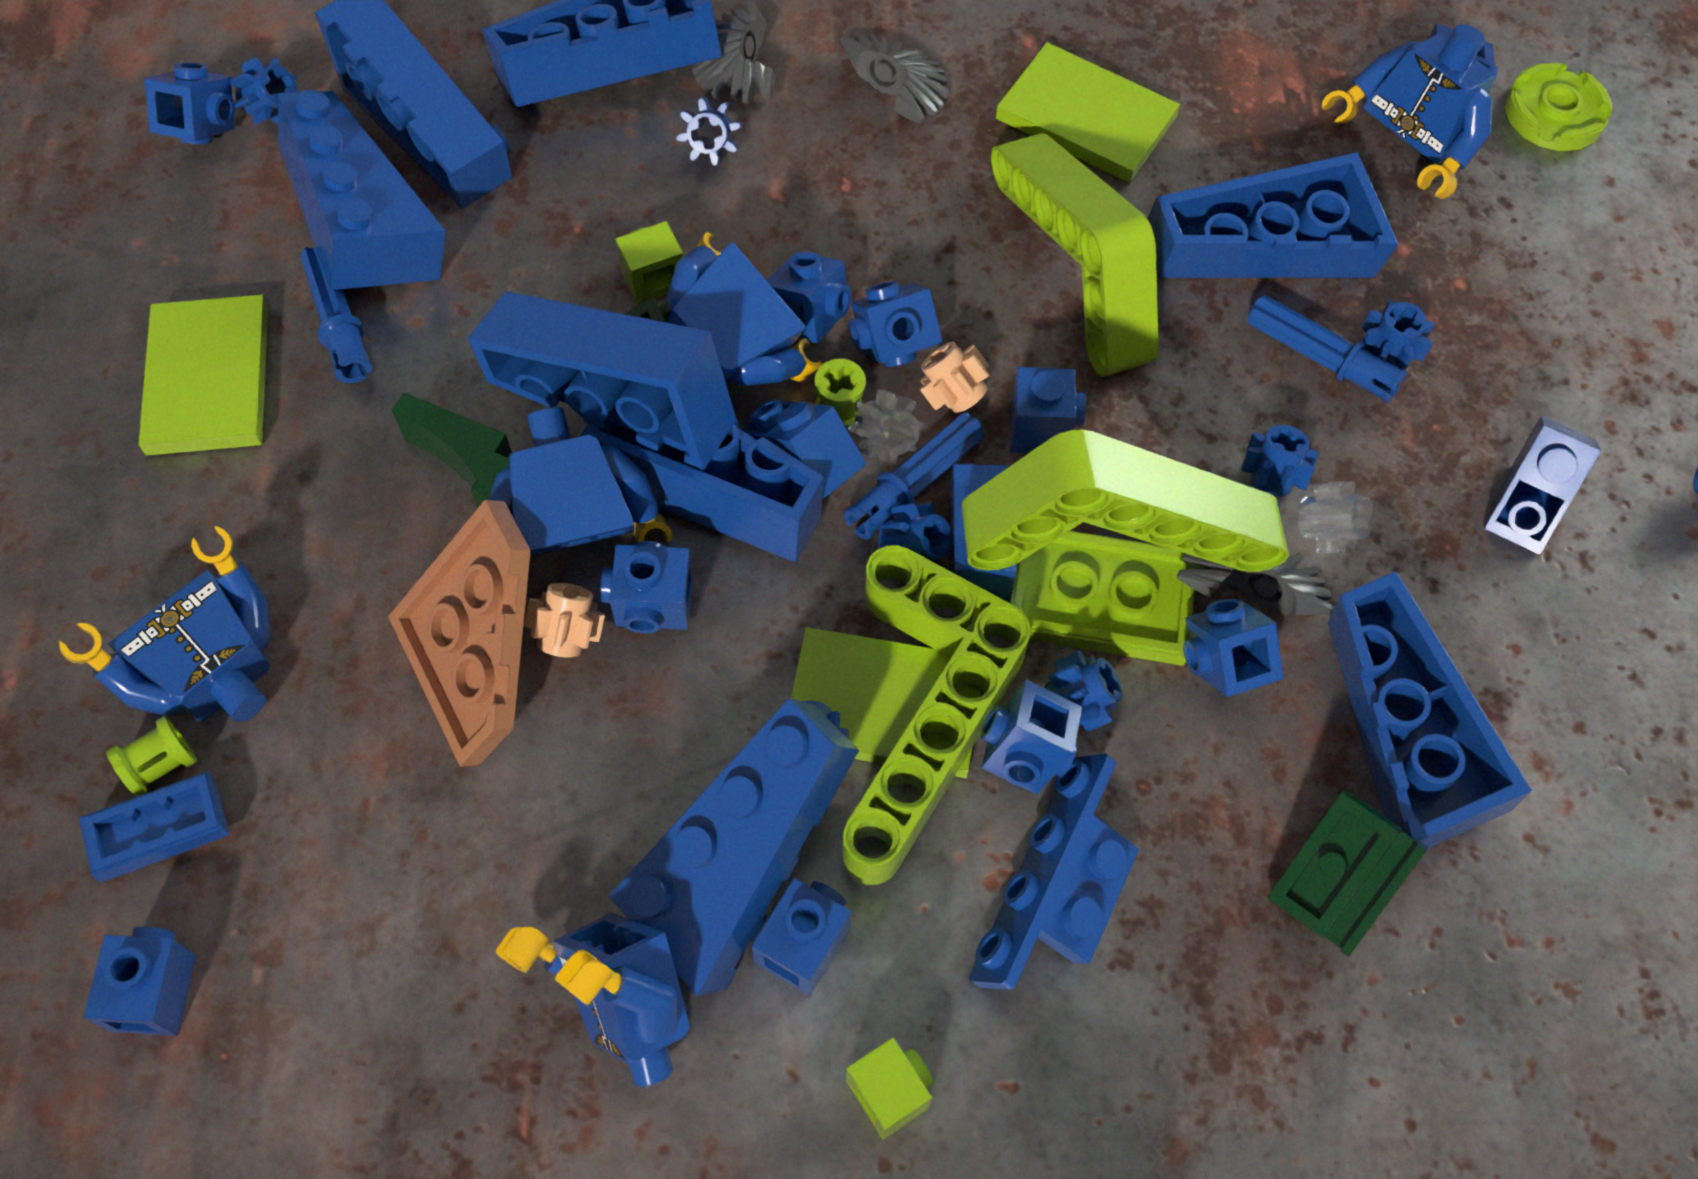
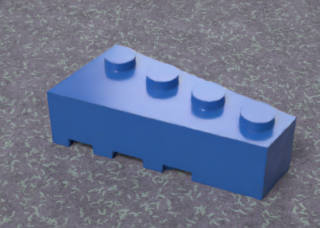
(597, 44)
(413, 99)
(353, 198)
(1276, 224)
(610, 369)
(744, 491)
(1418, 721)
(737, 845)

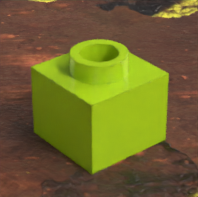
(648, 260)
(890, 1086)

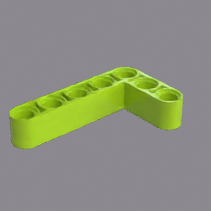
(1098, 232)
(1123, 490)
(943, 709)

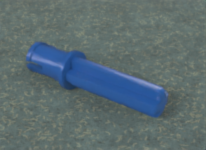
(338, 328)
(1327, 348)
(914, 474)

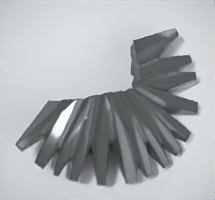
(738, 68)
(901, 73)
(1281, 589)

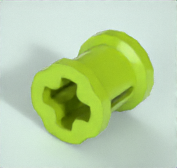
(840, 385)
(151, 756)

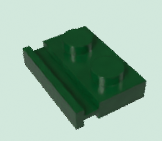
(1347, 872)

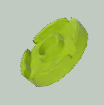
(1558, 107)

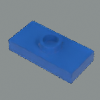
(153, 826)

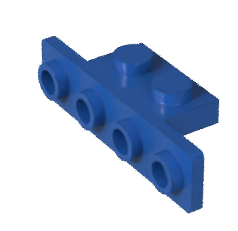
(1063, 883)

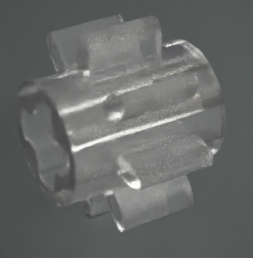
(886, 426)
(1335, 517)

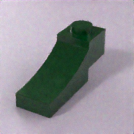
(459, 442)

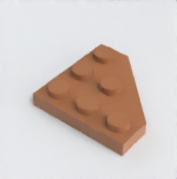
(467, 631)

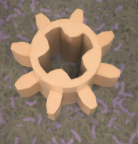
(954, 377)
(564, 620)

